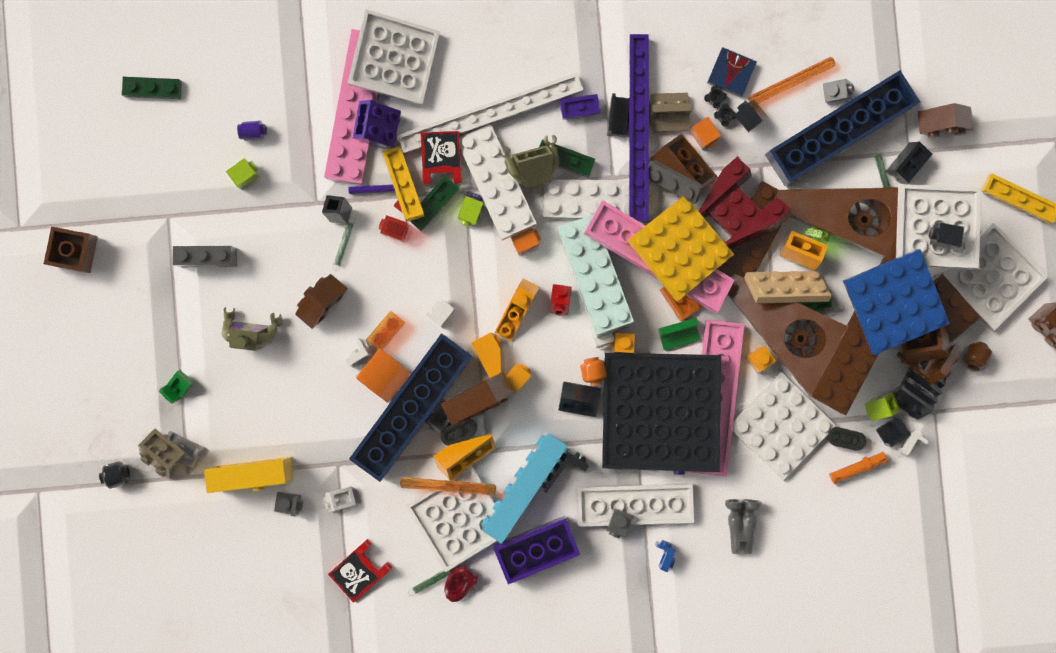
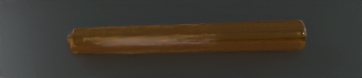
(793, 80)
(448, 486)

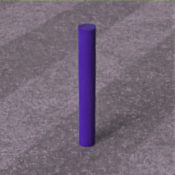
(371, 189)

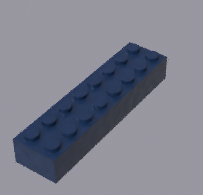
(842, 128)
(411, 407)

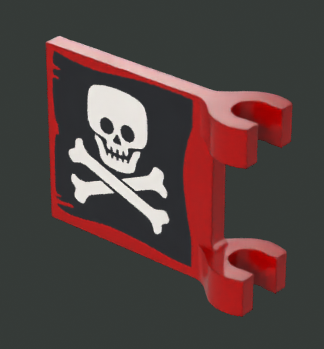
(440, 154)
(358, 573)

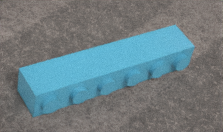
(524, 487)

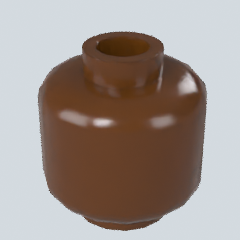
(977, 356)

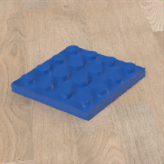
(896, 302)

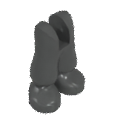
(742, 527)

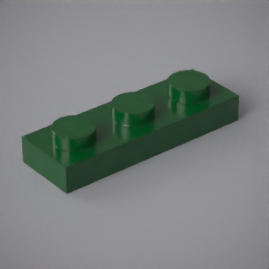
(151, 87)
(573, 160)
(435, 201)

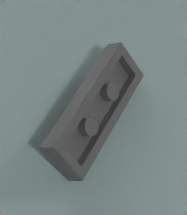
(675, 181)

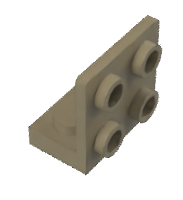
(160, 453)

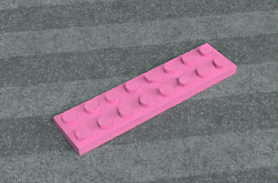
(346, 155)
(613, 229)
(725, 340)

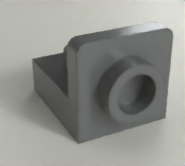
(288, 503)

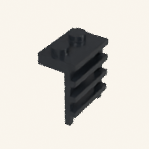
(915, 399)
(577, 459)

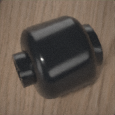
(114, 475)

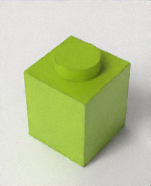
(243, 173)
(470, 212)
(882, 407)

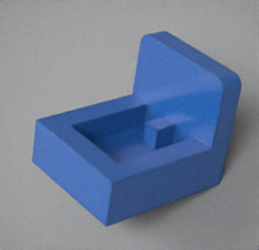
(667, 560)

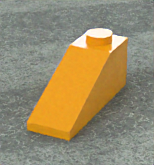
(489, 353)
(462, 455)

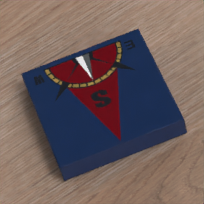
(731, 72)

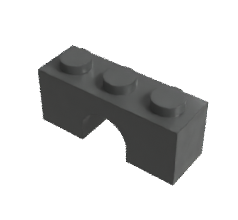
(204, 256)

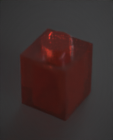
(394, 228)

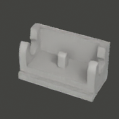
(192, 450)

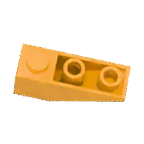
(517, 309)

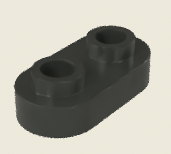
(459, 432)
(845, 438)

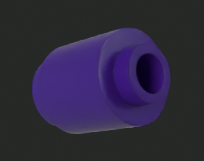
(251, 130)

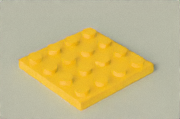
(680, 248)

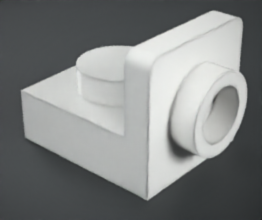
(356, 356)
(909, 444)
(339, 499)

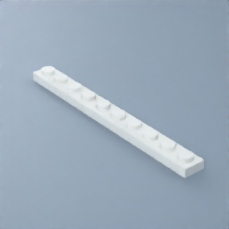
(496, 110)

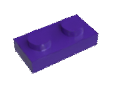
(579, 107)

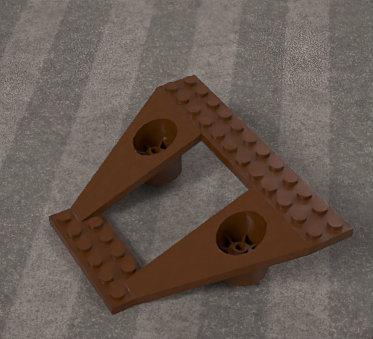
(840, 352)

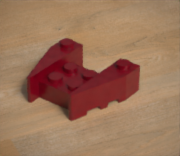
(736, 211)

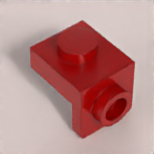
(560, 300)

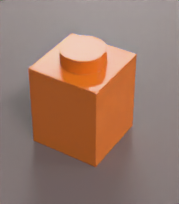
(705, 133)
(526, 240)

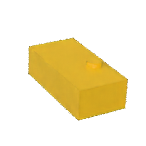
(248, 475)

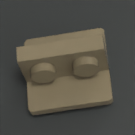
(670, 112)

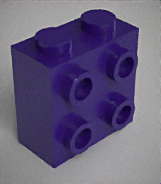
(376, 124)

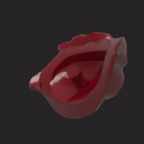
(459, 583)

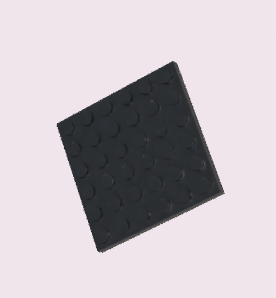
(662, 412)

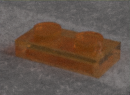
(385, 331)

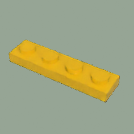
(403, 184)
(1020, 198)

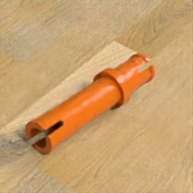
(864, 465)

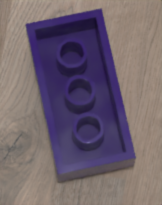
(536, 550)

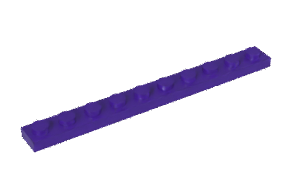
(639, 127)

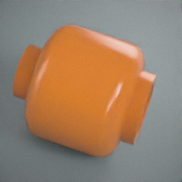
(593, 371)

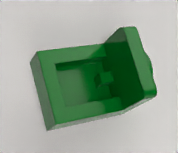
(176, 387)

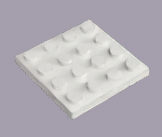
(393, 57)
(927, 205)
(1001, 281)
(781, 425)
(453, 521)

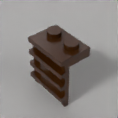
(937, 368)

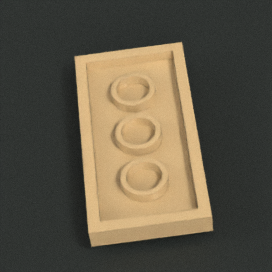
(787, 287)

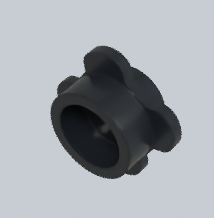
(715, 91)
(725, 109)

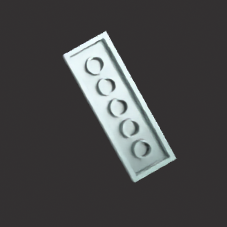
(595, 279)

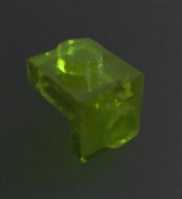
(816, 234)

